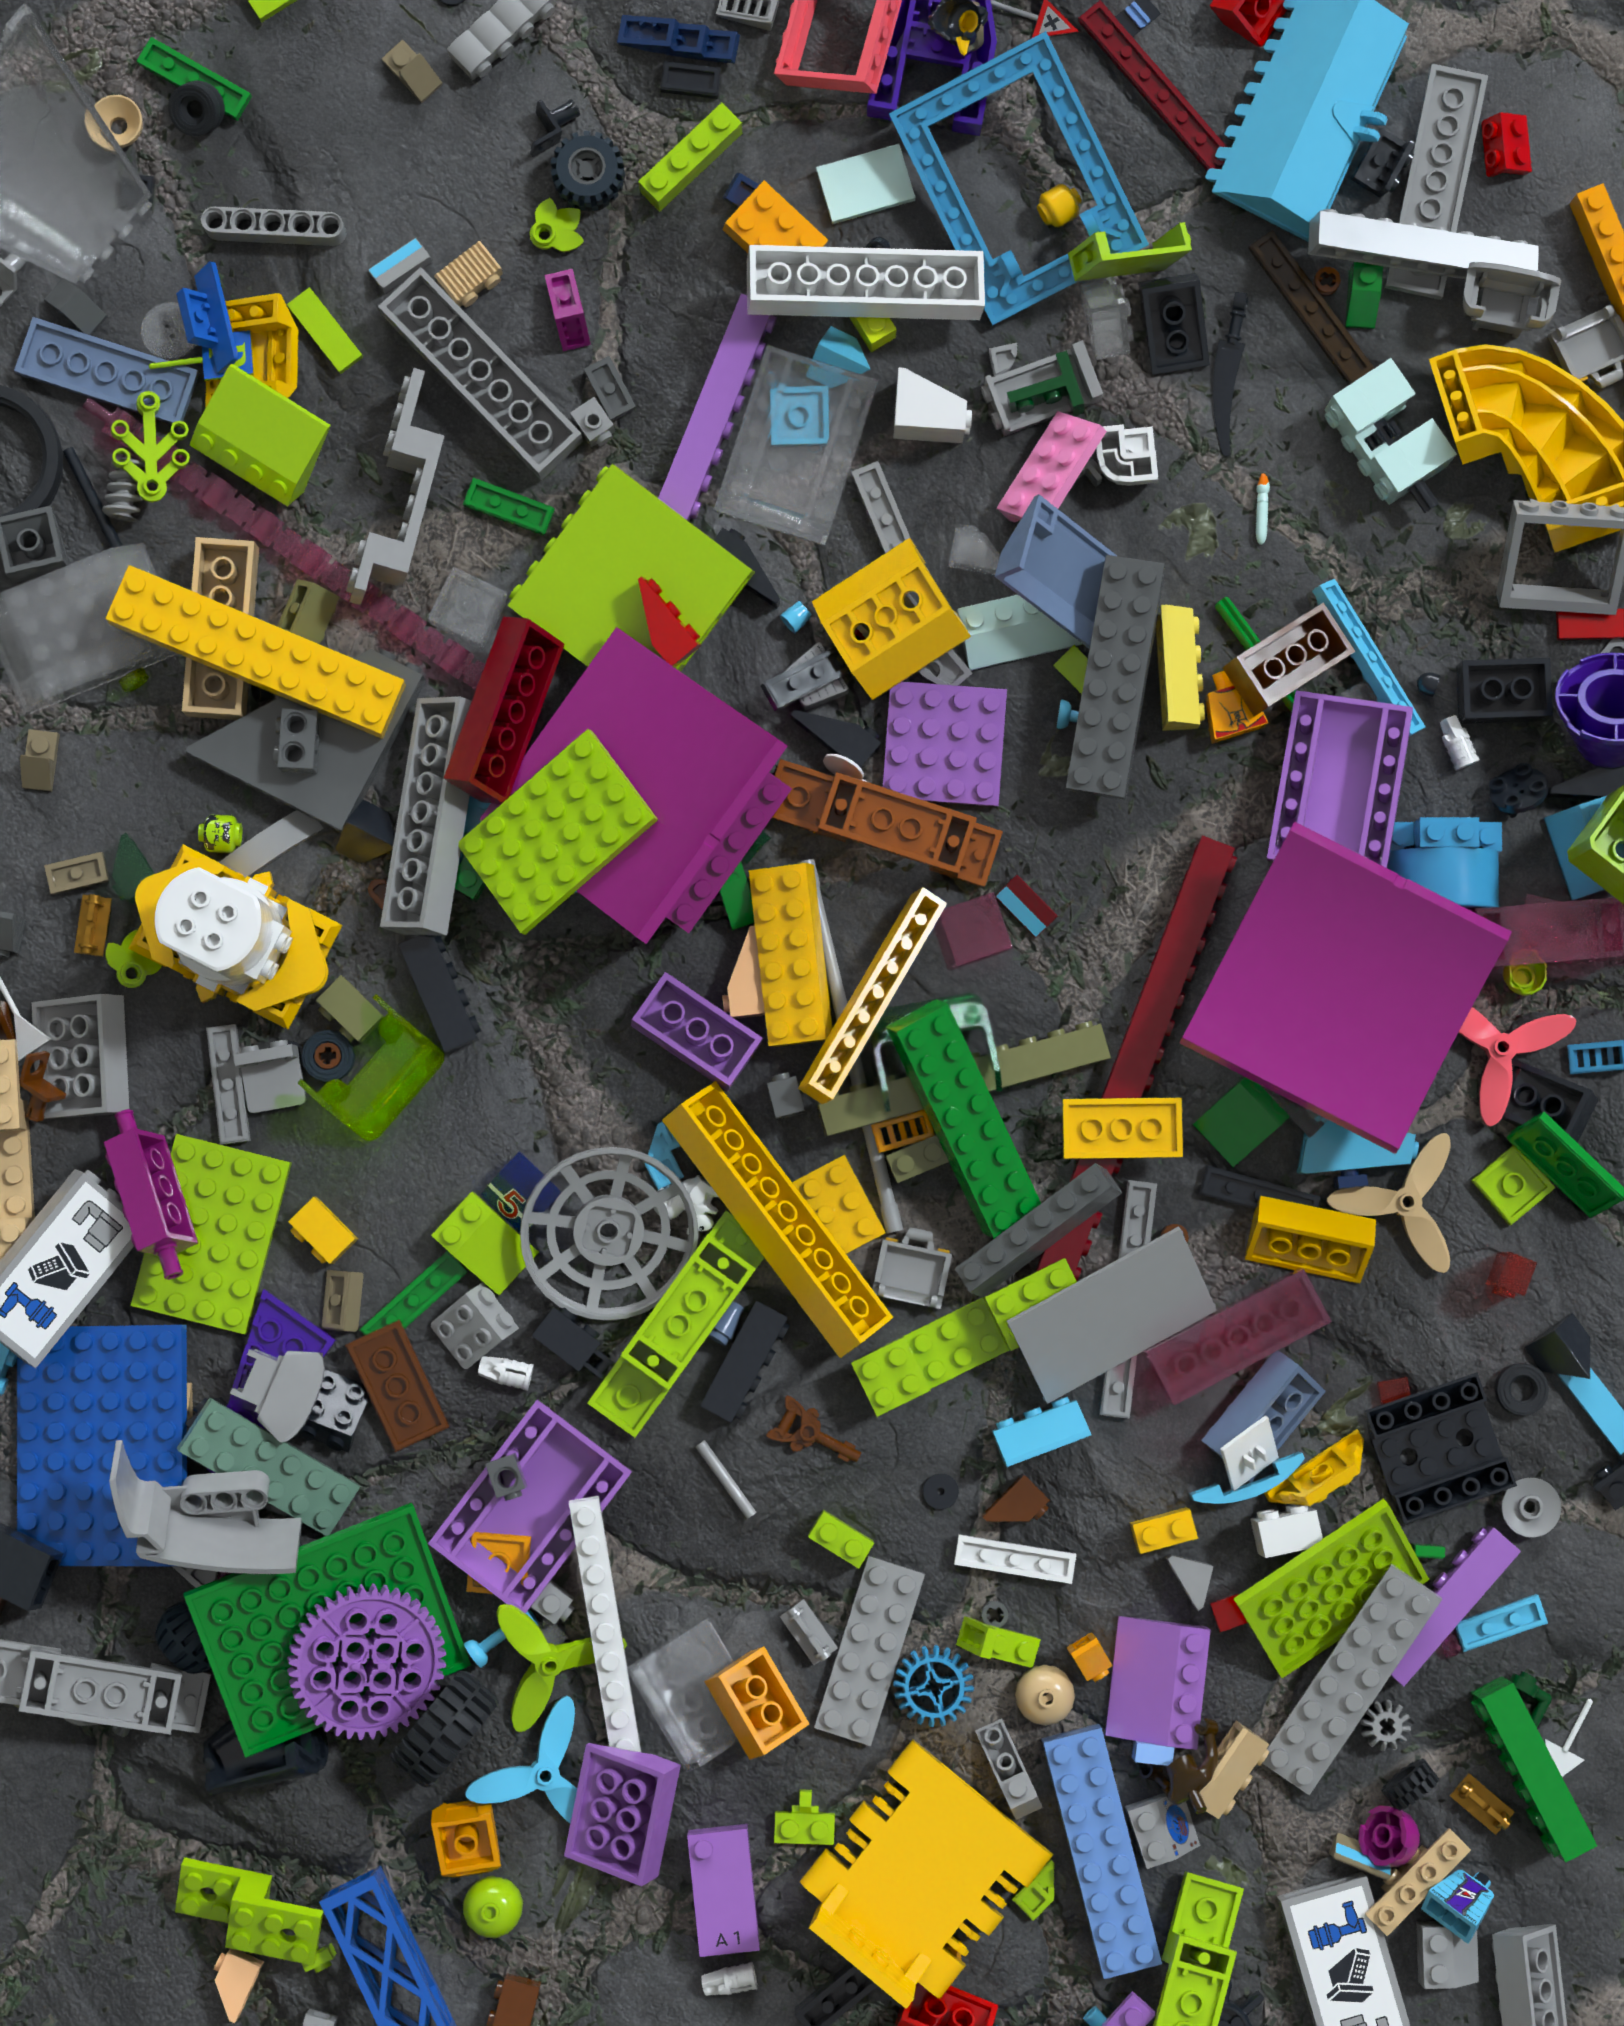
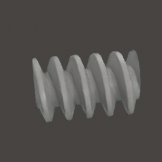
(122, 493)

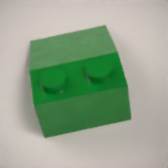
(1240, 1120)

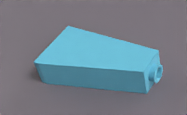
(1339, 1149)

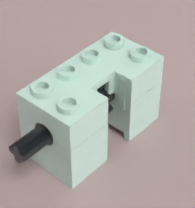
(1391, 462)

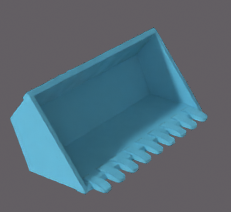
(1309, 110)

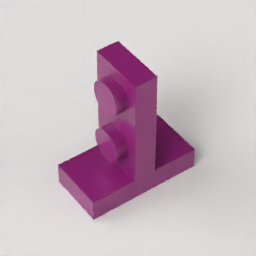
(567, 310)

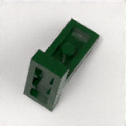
(1050, 390)

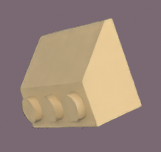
(1236, 1759)

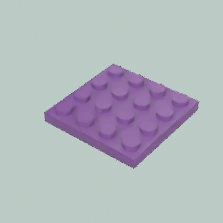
(945, 742)

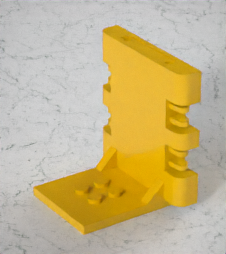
(919, 1878)

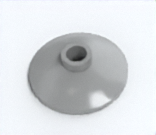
(1545, 1512)

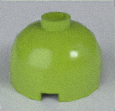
(492, 1906)

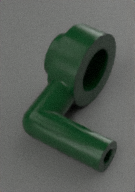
(1526, 1684)

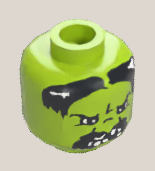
(220, 833)

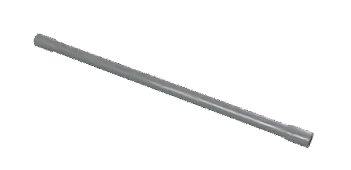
(889, 1207)

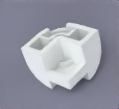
(1128, 455)

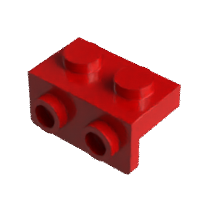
(1506, 144)

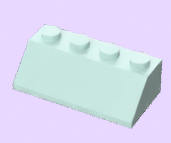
(1009, 631)

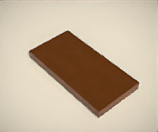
(397, 1385)

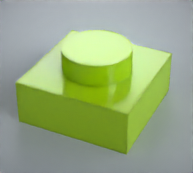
(322, 1960)

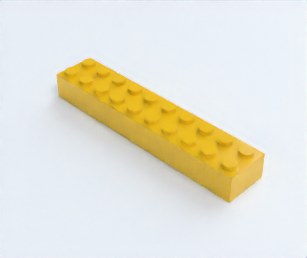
(255, 651)
(777, 1219)

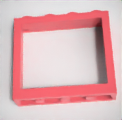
(871, 60)

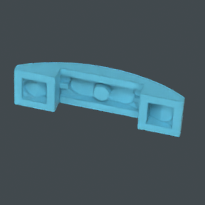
(1283, 1469)

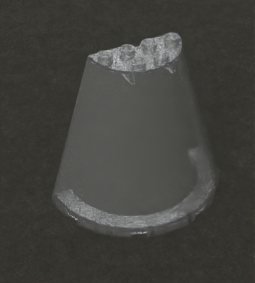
(61, 169)

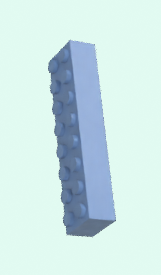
(1101, 1851)

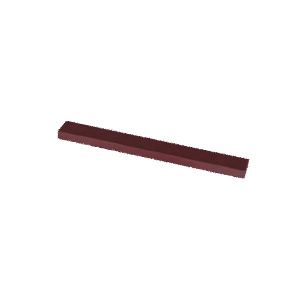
(1152, 84)

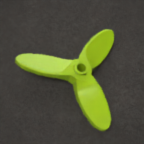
(546, 1661)

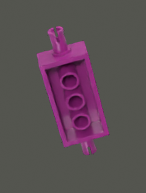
(150, 1193)

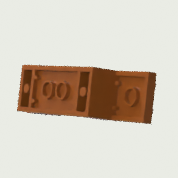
(888, 821)

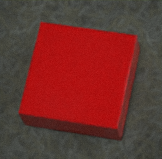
(1227, 1613)

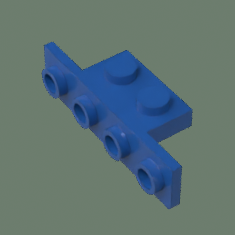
(207, 317)

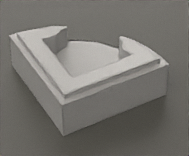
(1002, 358)

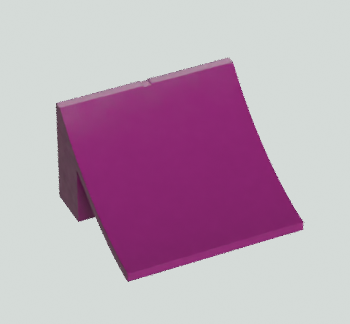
(692, 765)
(1345, 987)

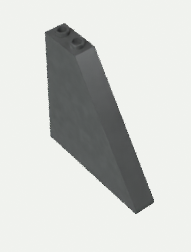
(345, 760)

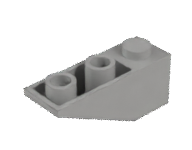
(1008, 1769)

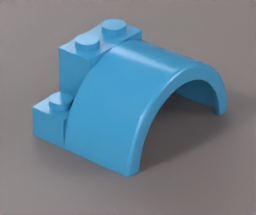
(1449, 858)

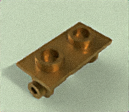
(93, 925)
(1482, 1804)

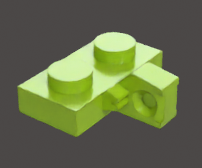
(804, 1823)

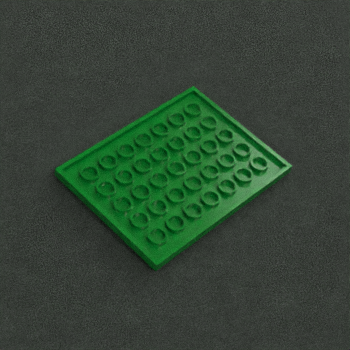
(252, 1619)

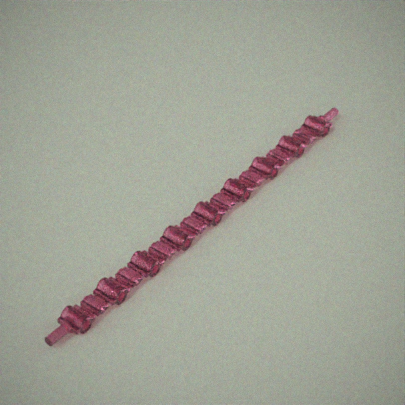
(307, 556)

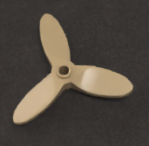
(1417, 1222)

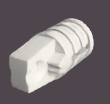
(1458, 743)
(506, 1371)
(730, 1980)

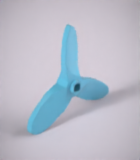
(520, 1780)

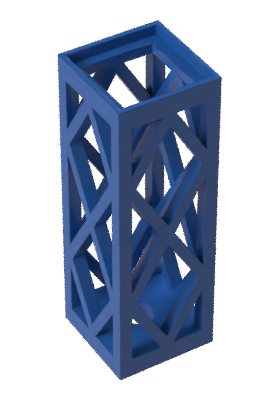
(398, 1931)

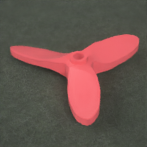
(1497, 1073)

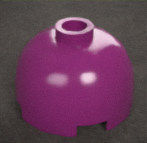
(1389, 1837)

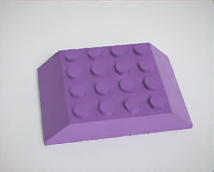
(1343, 772)
(557, 1468)

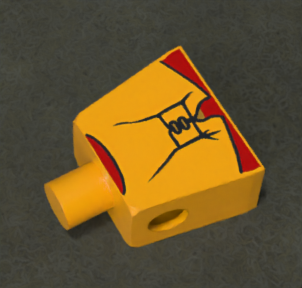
(1228, 713)

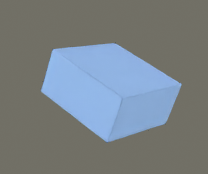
(1152, 1753)

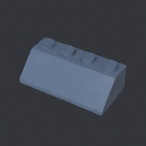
(1278, 1391)

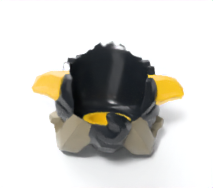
(960, 23)

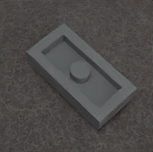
(610, 388)

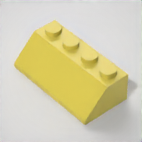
(1178, 668)

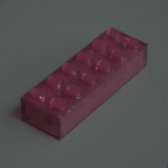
(1237, 1336)

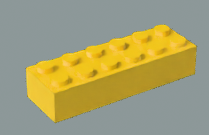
(791, 954)

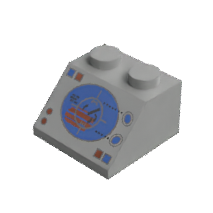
(1161, 1829)

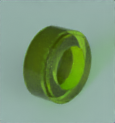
(133, 680)

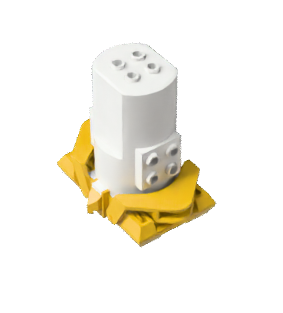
(233, 935)

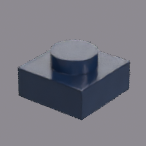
(739, 189)
(1350, 1179)

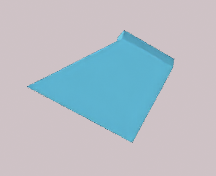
(841, 351)

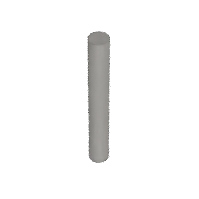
(725, 1479)

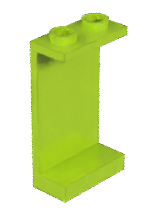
(1094, 260)

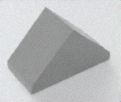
(1193, 1577)

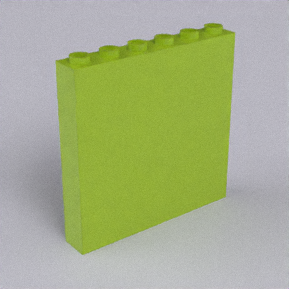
(593, 570)

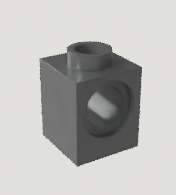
(510, 1463)

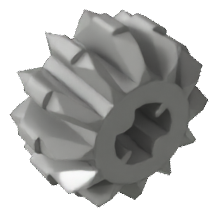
(1395, 1722)

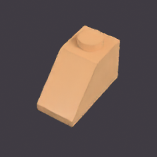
(235, 1980)

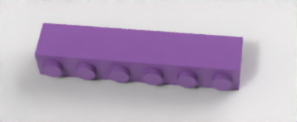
(1460, 1590)

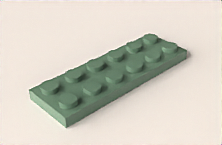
(297, 1481)

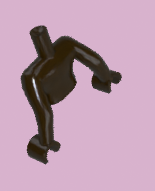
(1184, 1775)

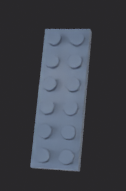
(103, 370)

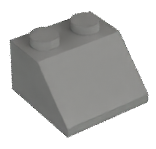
(1444, 1957)

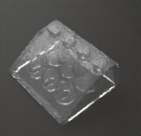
(678, 1698)

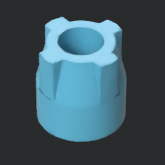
(795, 617)

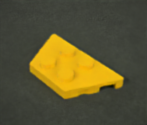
(1321, 1474)

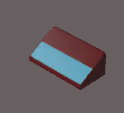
(1026, 906)

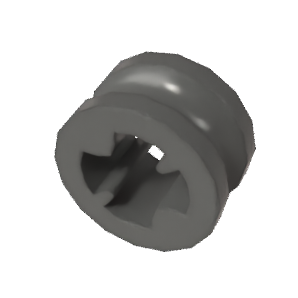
(994, 1605)

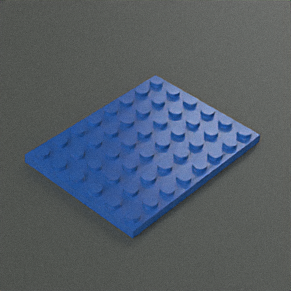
(72, 1410)

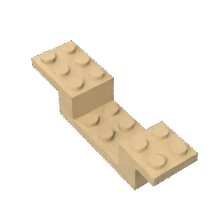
(15, 1152)

